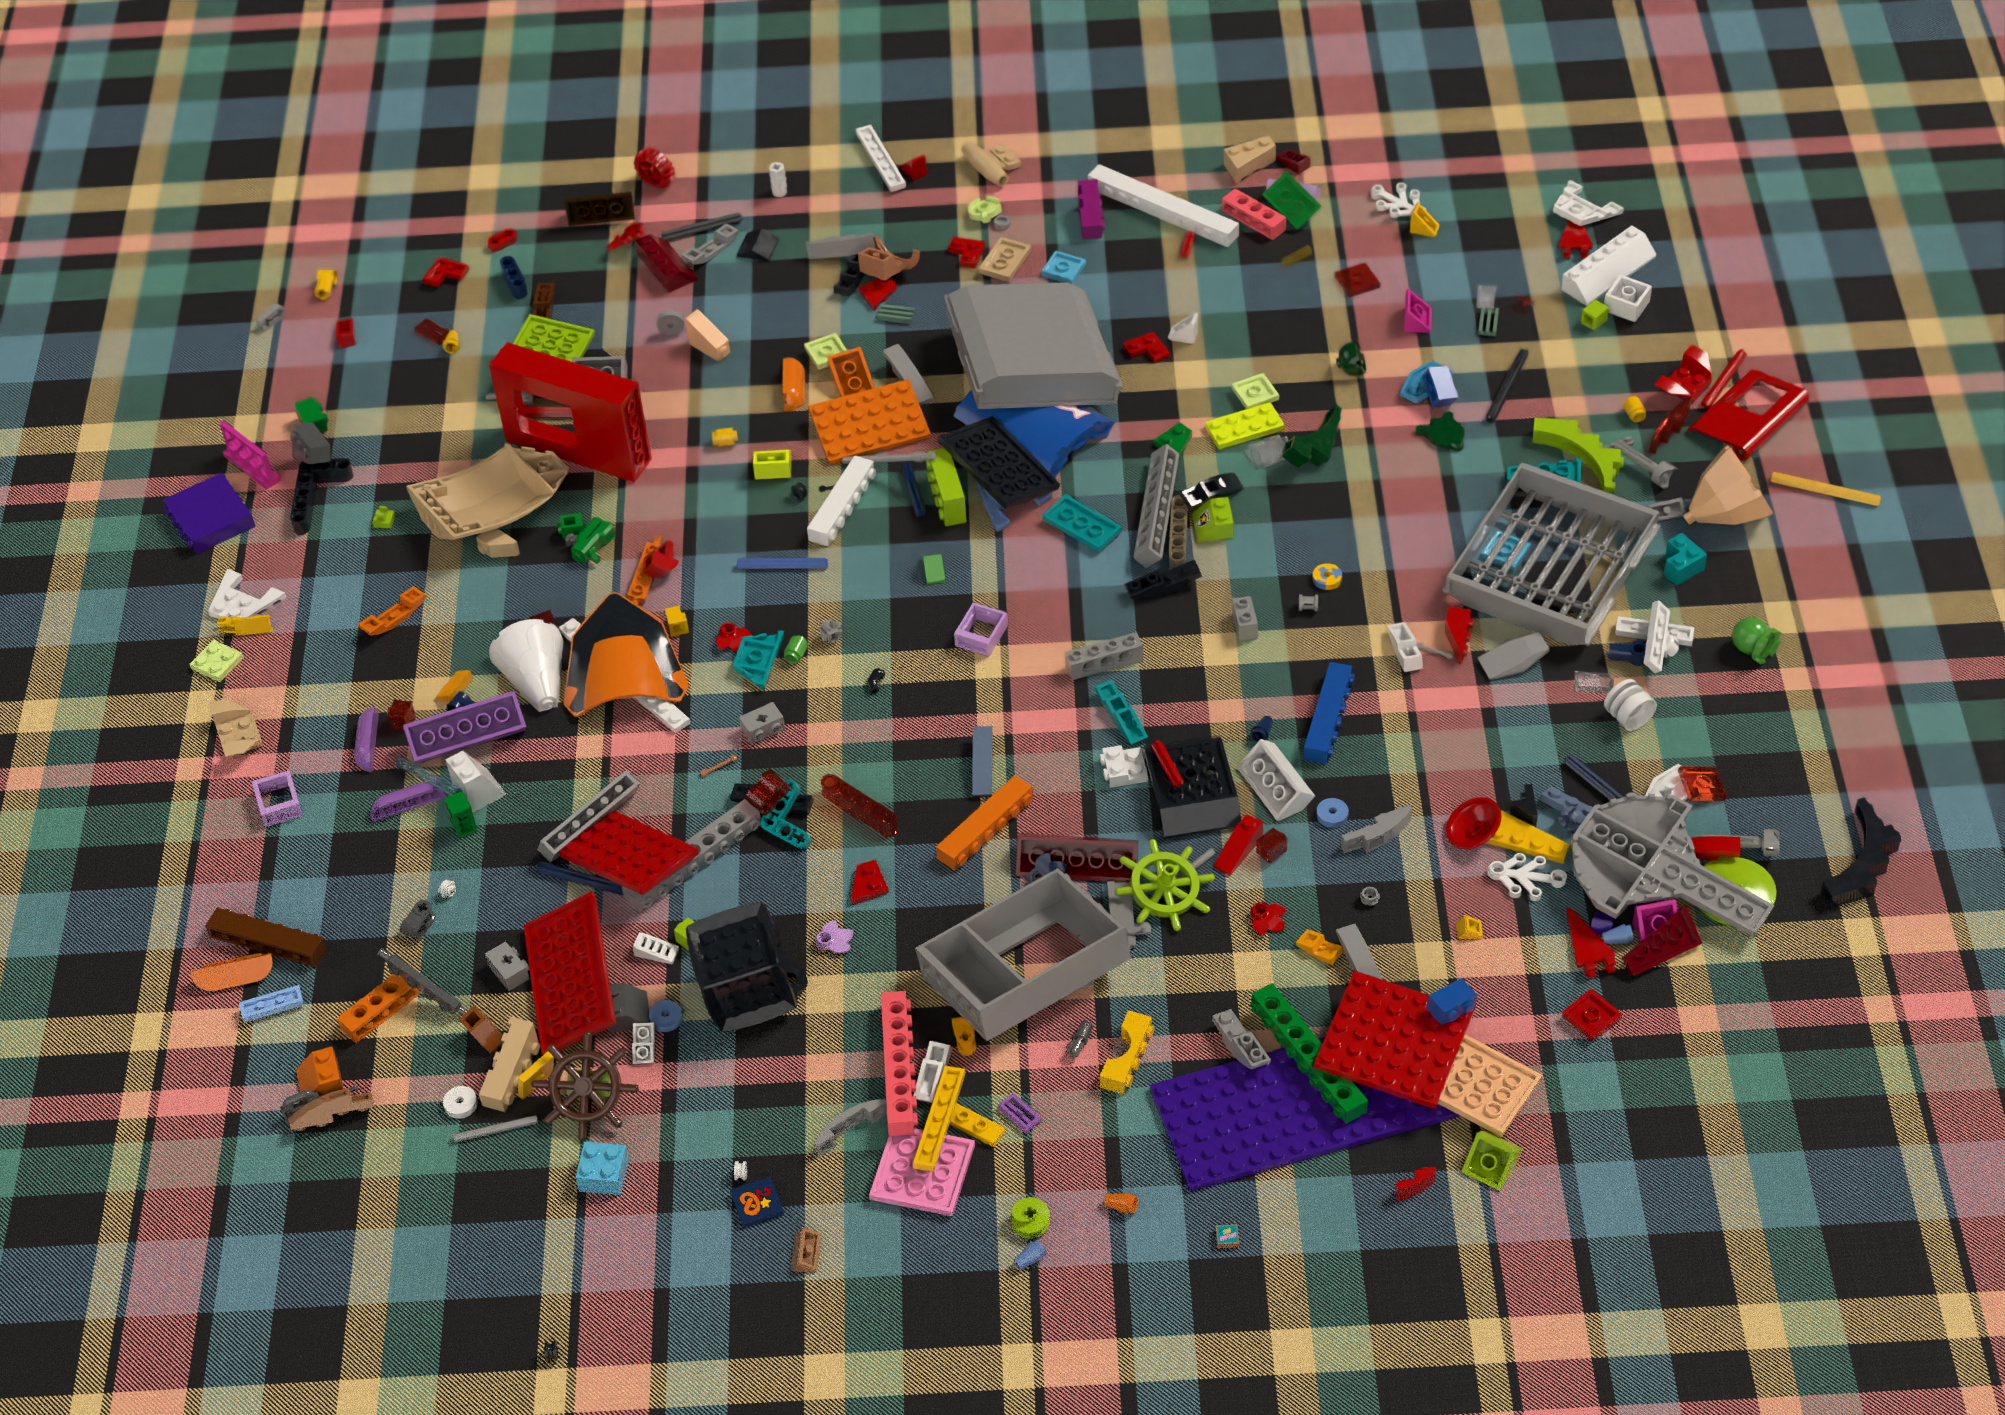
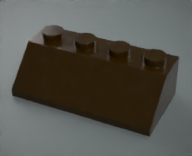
(599, 208)

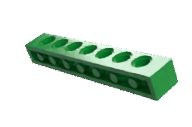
(1287, 1025)

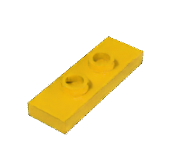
(976, 1125)

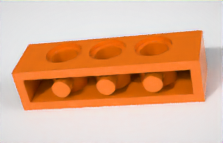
(376, 1007)

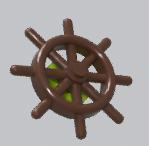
(585, 1085)

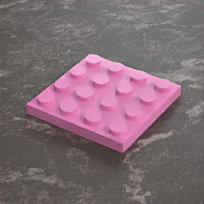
(920, 1189)

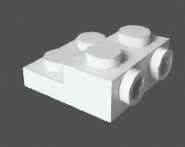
(1123, 766)

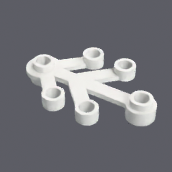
(1378, 193)
(1502, 871)

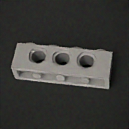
(1104, 656)

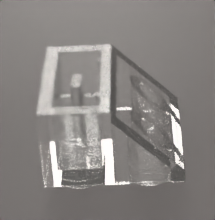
(1266, 452)

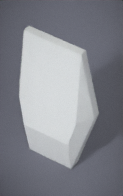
(1668, 784)

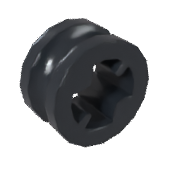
(799, 490)
(551, 1351)

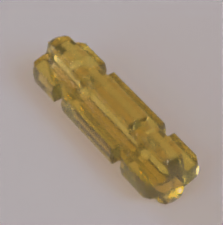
(1296, 256)

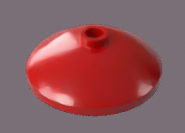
(1473, 823)

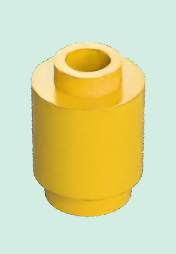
(1634, 409)
(724, 437)

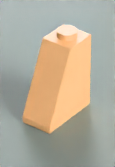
(706, 336)

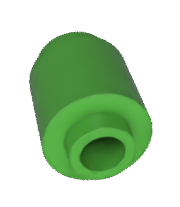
(795, 649)

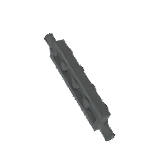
(417, 980)

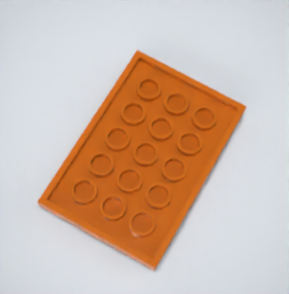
(869, 421)

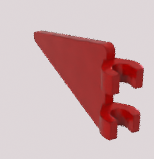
(1575, 238)
(1588, 946)

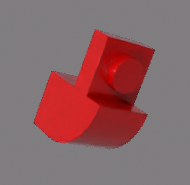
(660, 562)

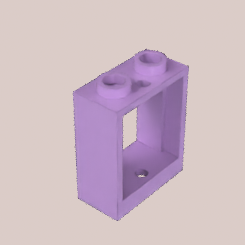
(977, 643)
(290, 809)

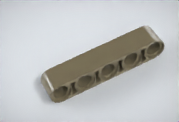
(1178, 532)

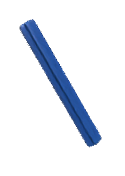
(782, 563)

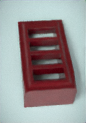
(1297, 162)

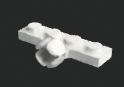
(1658, 638)

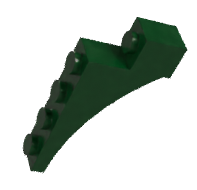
(1315, 446)

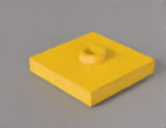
(538, 1071)

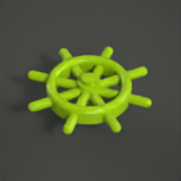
(1164, 884)

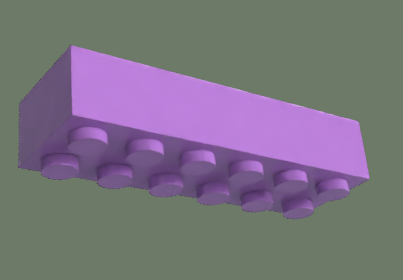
(464, 727)

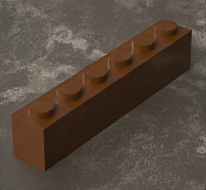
(266, 937)

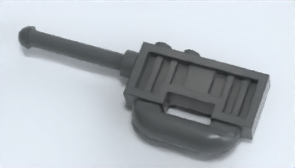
(290, 1108)

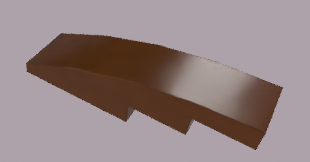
(544, 300)

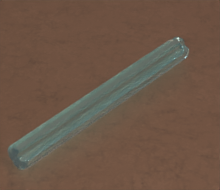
(427, 776)

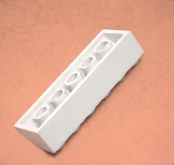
(1600, 270)

